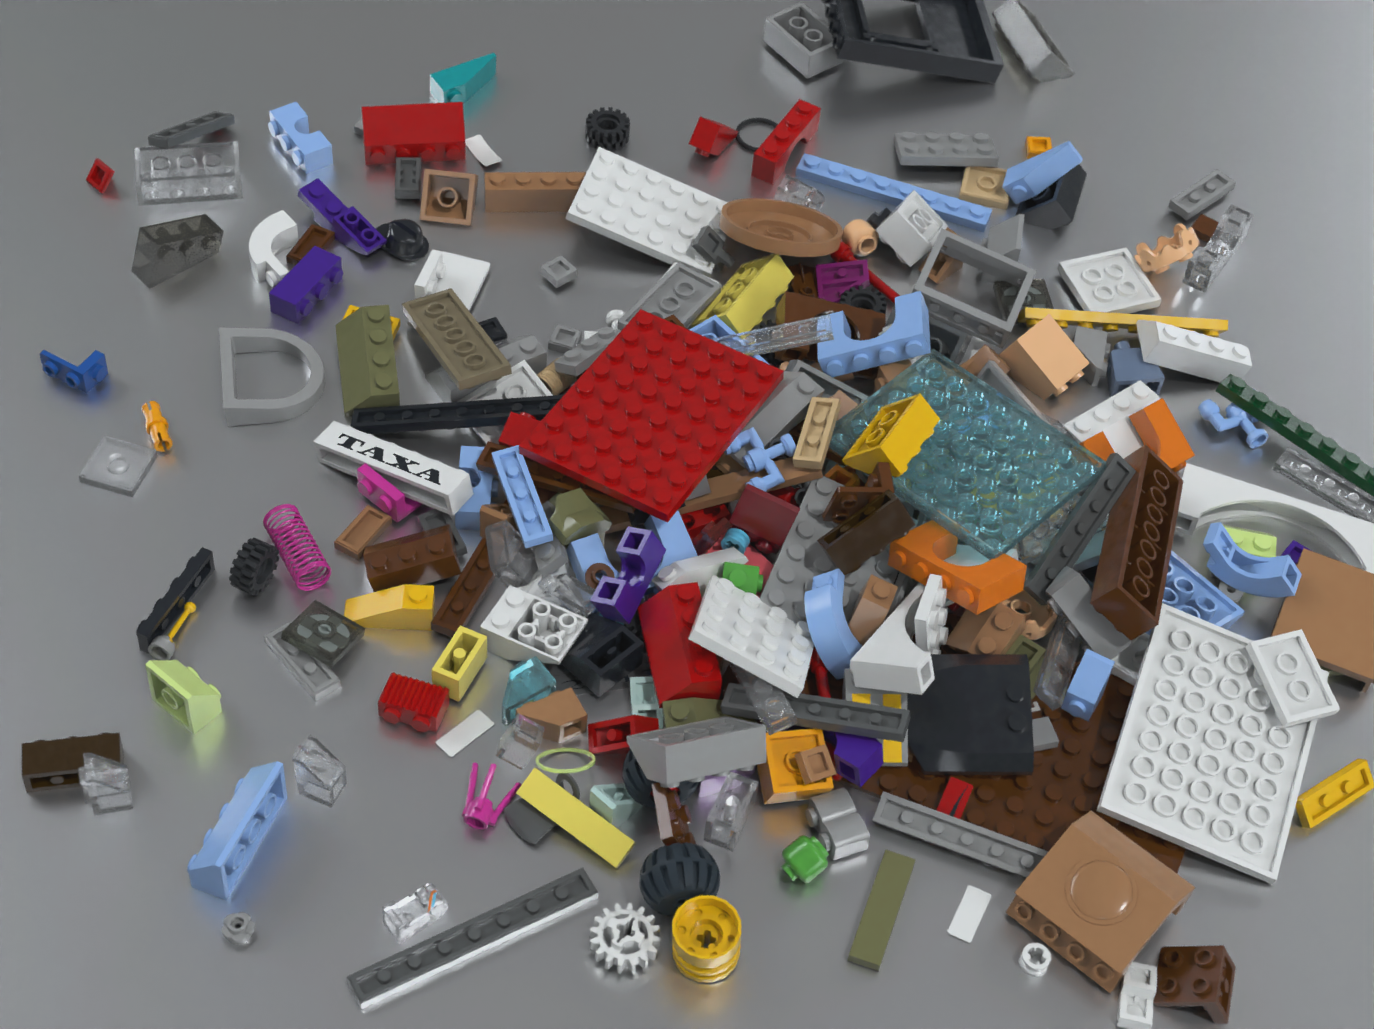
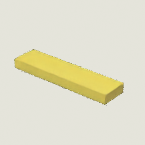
(576, 818)

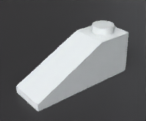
(698, 569)

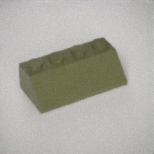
(367, 359)

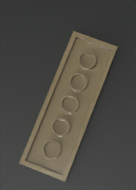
(456, 339)

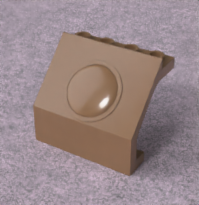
(1098, 899)

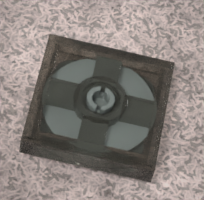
(1036, 297)
(323, 633)

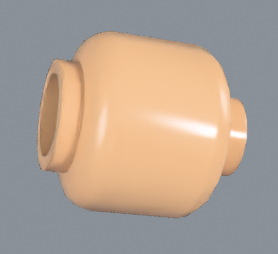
(860, 237)

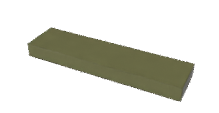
(881, 910)

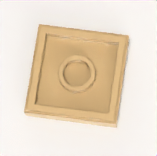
(984, 187)

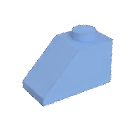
(1087, 685)

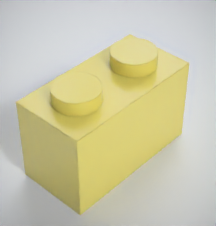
(460, 662)

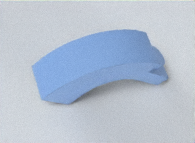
(1246, 572)
(828, 623)

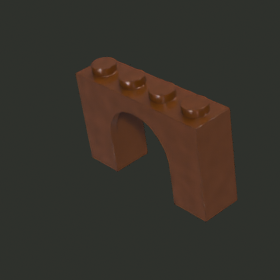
(864, 323)

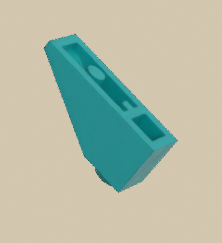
(463, 80)

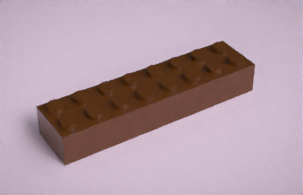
(1138, 546)

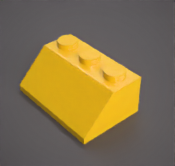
(893, 436)

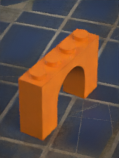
(1157, 430)
(971, 587)

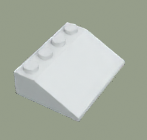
(1114, 420)

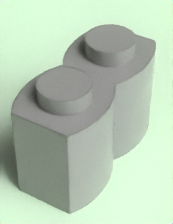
(838, 823)

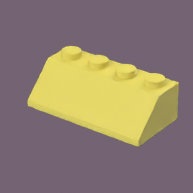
(749, 293)

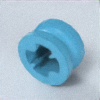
(735, 538)

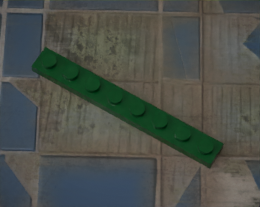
(1298, 432)

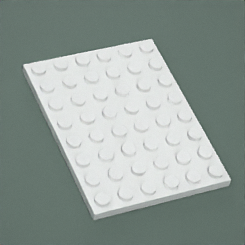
(1207, 750)

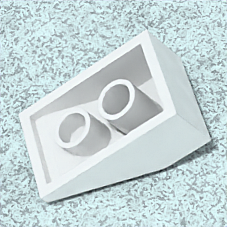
(911, 229)

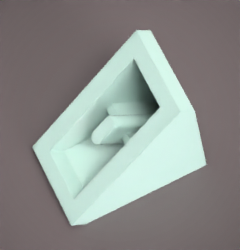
(613, 803)

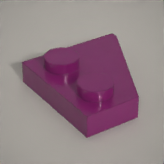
(841, 276)

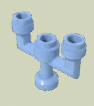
(1236, 417)
(760, 458)

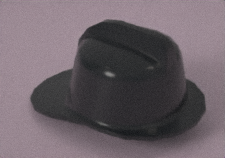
(404, 239)

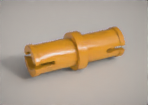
(157, 426)

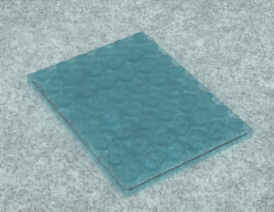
(987, 466)

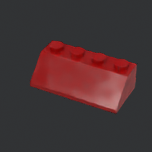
(414, 131)
(676, 663)

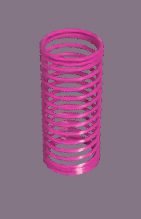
(302, 571)

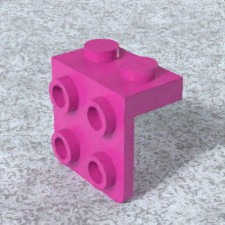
(384, 494)

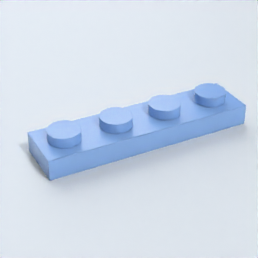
(522, 497)

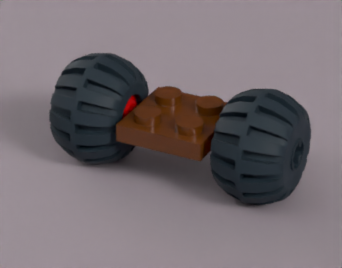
(681, 866)

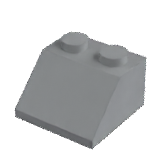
(1006, 240)

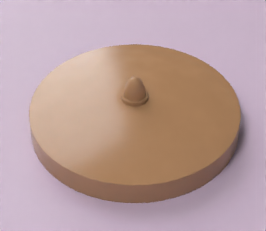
(780, 227)

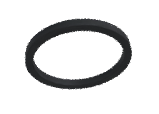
(749, 121)

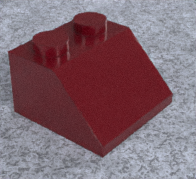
(763, 518)

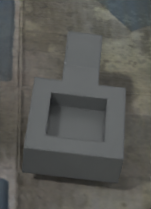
(710, 246)

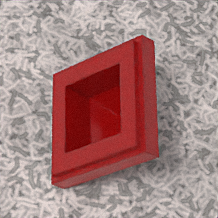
(100, 175)

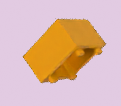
(781, 775)

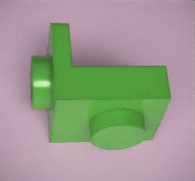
(743, 576)

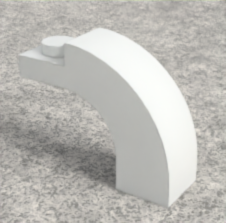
(266, 242)

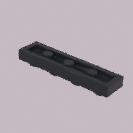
(181, 591)

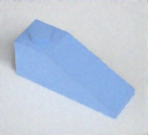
(1039, 172)

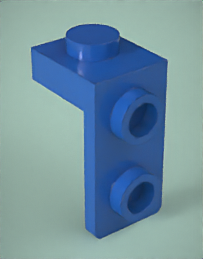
(82, 377)

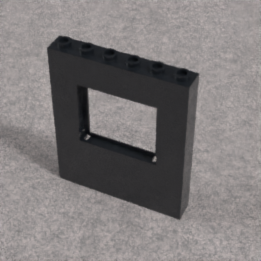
(954, 33)

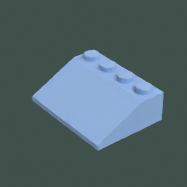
(1197, 596)

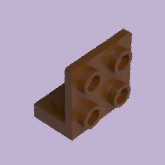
(851, 499)
(1196, 978)

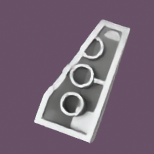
(781, 410)

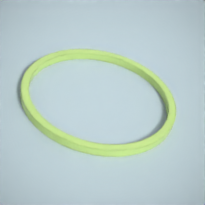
(565, 750)

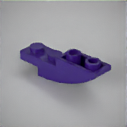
(347, 223)

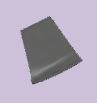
(529, 821)

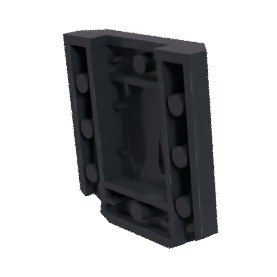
(974, 716)

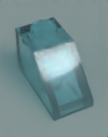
(526, 683)

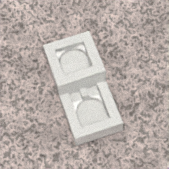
(1137, 996)

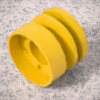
(710, 922)

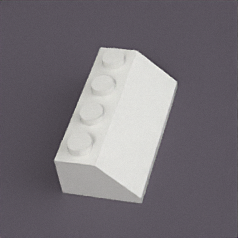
(1192, 351)

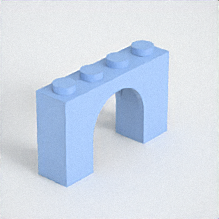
(903, 340)
(672, 535)

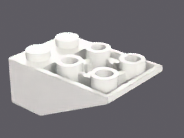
(530, 627)

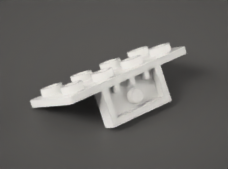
(453, 271)

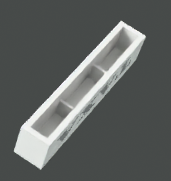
(407, 470)

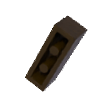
(866, 532)
(57, 762)

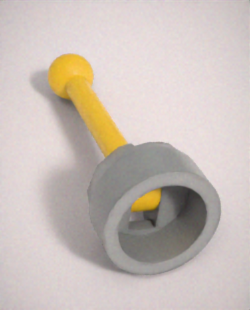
(163, 646)

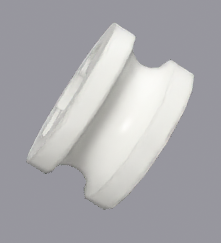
(1040, 967)

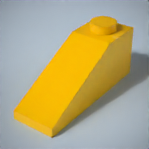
(394, 608)

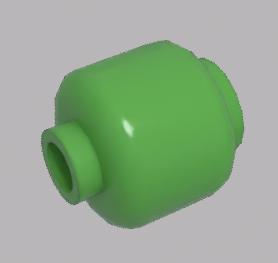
(804, 859)

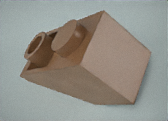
(559, 715)

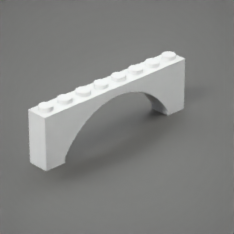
(1217, 497)
(889, 656)

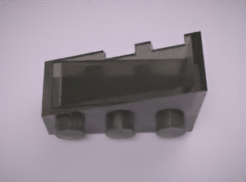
(174, 247)

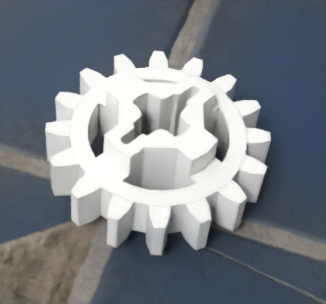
(619, 926)

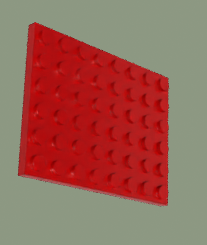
(652, 414)

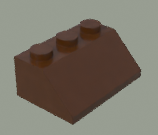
(412, 559)

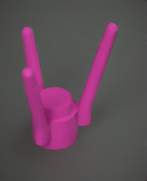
(479, 812)

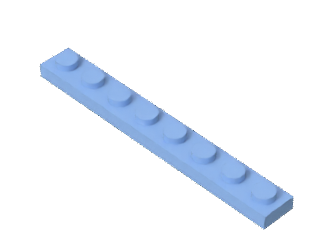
(891, 191)

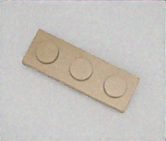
(816, 433)

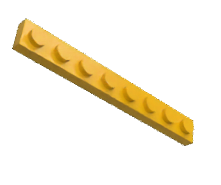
(1112, 321)

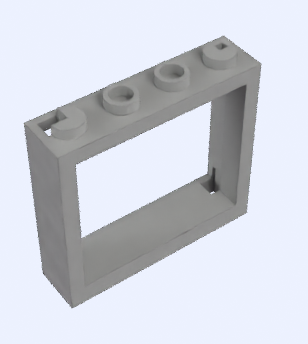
(963, 315)

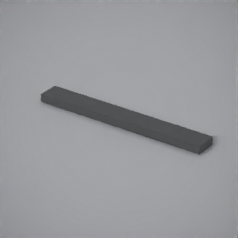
(471, 938)

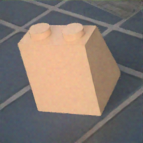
(1044, 359)

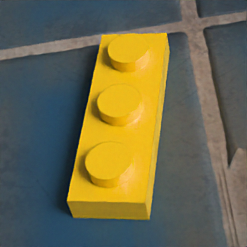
(1334, 793)

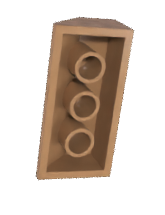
(531, 191)

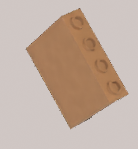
(1334, 613)

